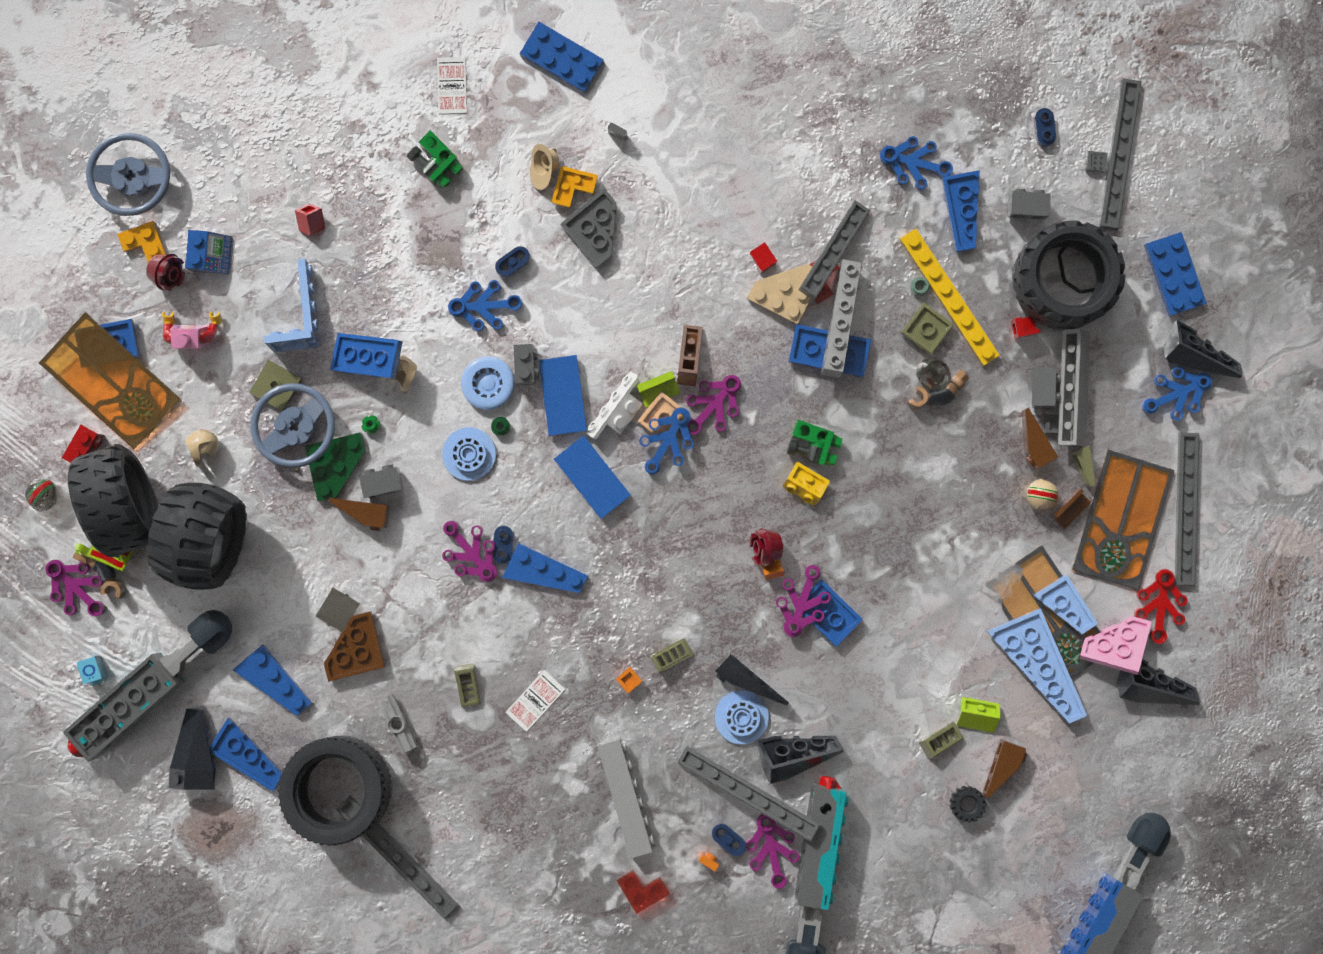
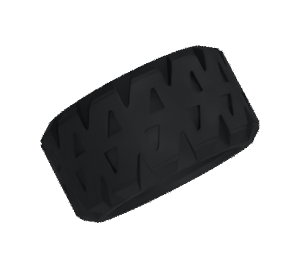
(1104, 257)
(112, 499)

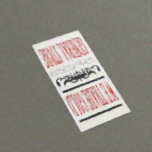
(451, 85)
(535, 700)

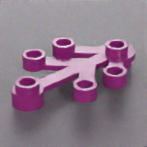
(715, 401)
(472, 553)
(72, 586)
(801, 604)
(771, 846)

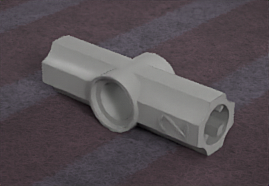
(403, 735)

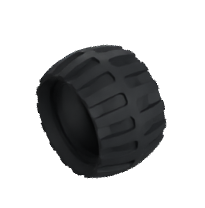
(196, 536)

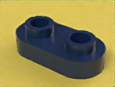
(1044, 126)
(511, 260)
(503, 544)
(728, 839)

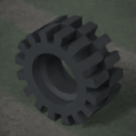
(972, 815)

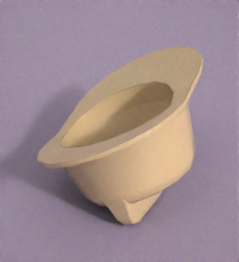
(543, 164)

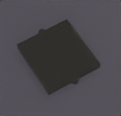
(337, 609)

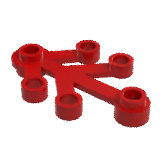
(1161, 603)

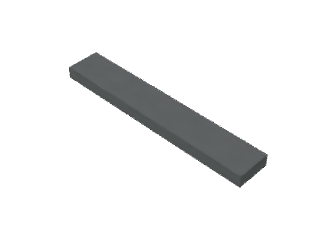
(834, 250)

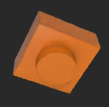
(773, 570)
(629, 679)
(709, 860)

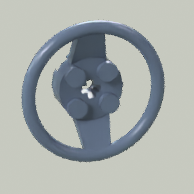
(119, 173)
(283, 434)

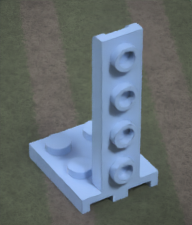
(296, 338)

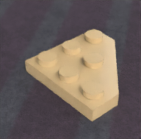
(781, 293)

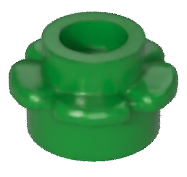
(375, 424)

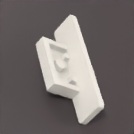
(618, 410)

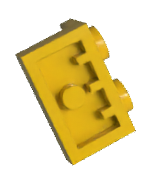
(806, 484)

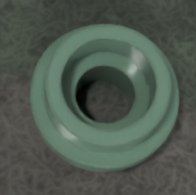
(919, 280)

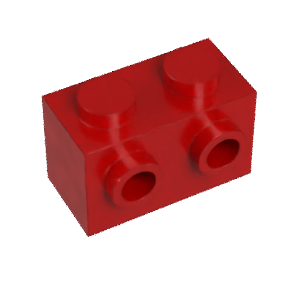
(84, 442)

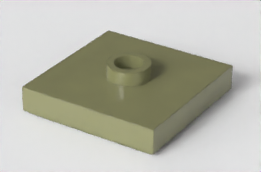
(927, 328)
(271, 377)

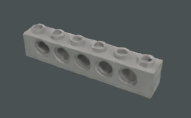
(841, 318)

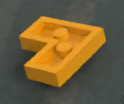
(572, 180)
(142, 236)

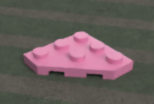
(1118, 645)

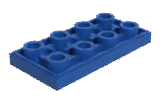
(562, 395)
(592, 477)

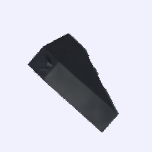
(737, 674)

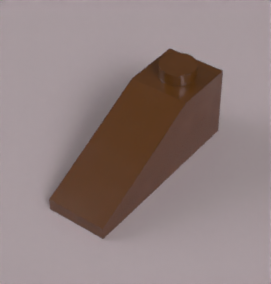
(689, 355)
(1036, 444)
(366, 513)
(1004, 765)

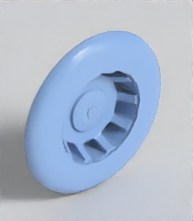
(487, 383)
(468, 453)
(741, 717)

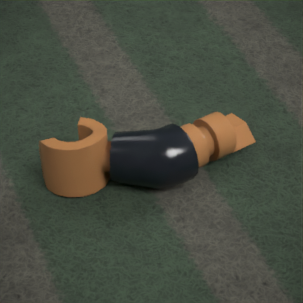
(940, 397)
(106, 575)

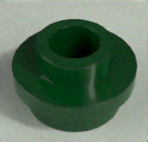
(505, 430)

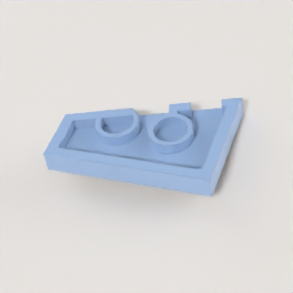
(1067, 604)

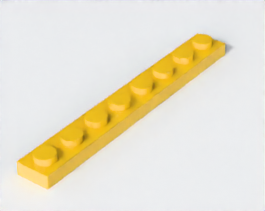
(949, 297)

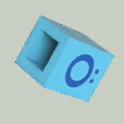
(92, 670)

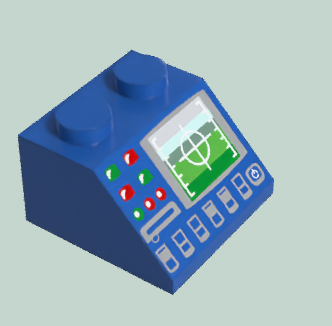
(208, 252)

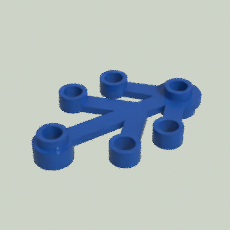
(912, 161)
(481, 305)
(1180, 392)
(668, 438)

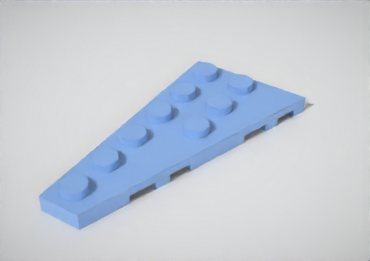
(1034, 651)

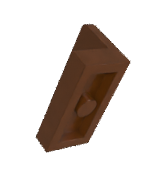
(1070, 508)

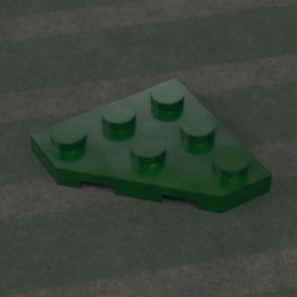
(336, 465)

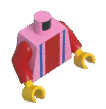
(190, 335)

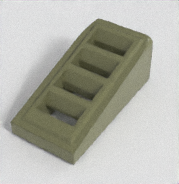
(1084, 463)
(660, 668)
(466, 669)
(931, 738)

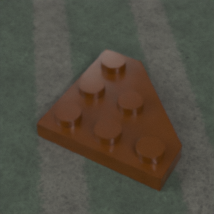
(356, 649)

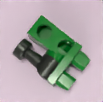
(440, 162)
(819, 443)

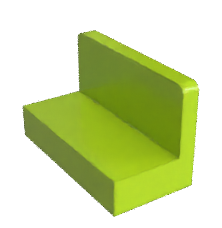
(651, 389)
(978, 714)

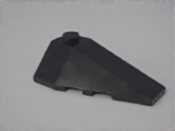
(1192, 352)
(1155, 687)
(791, 756)
(191, 760)

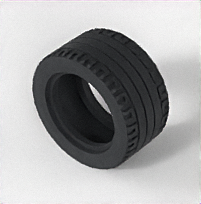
(295, 799)

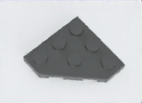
(593, 227)

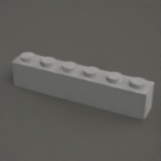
(1074, 388)
(625, 799)

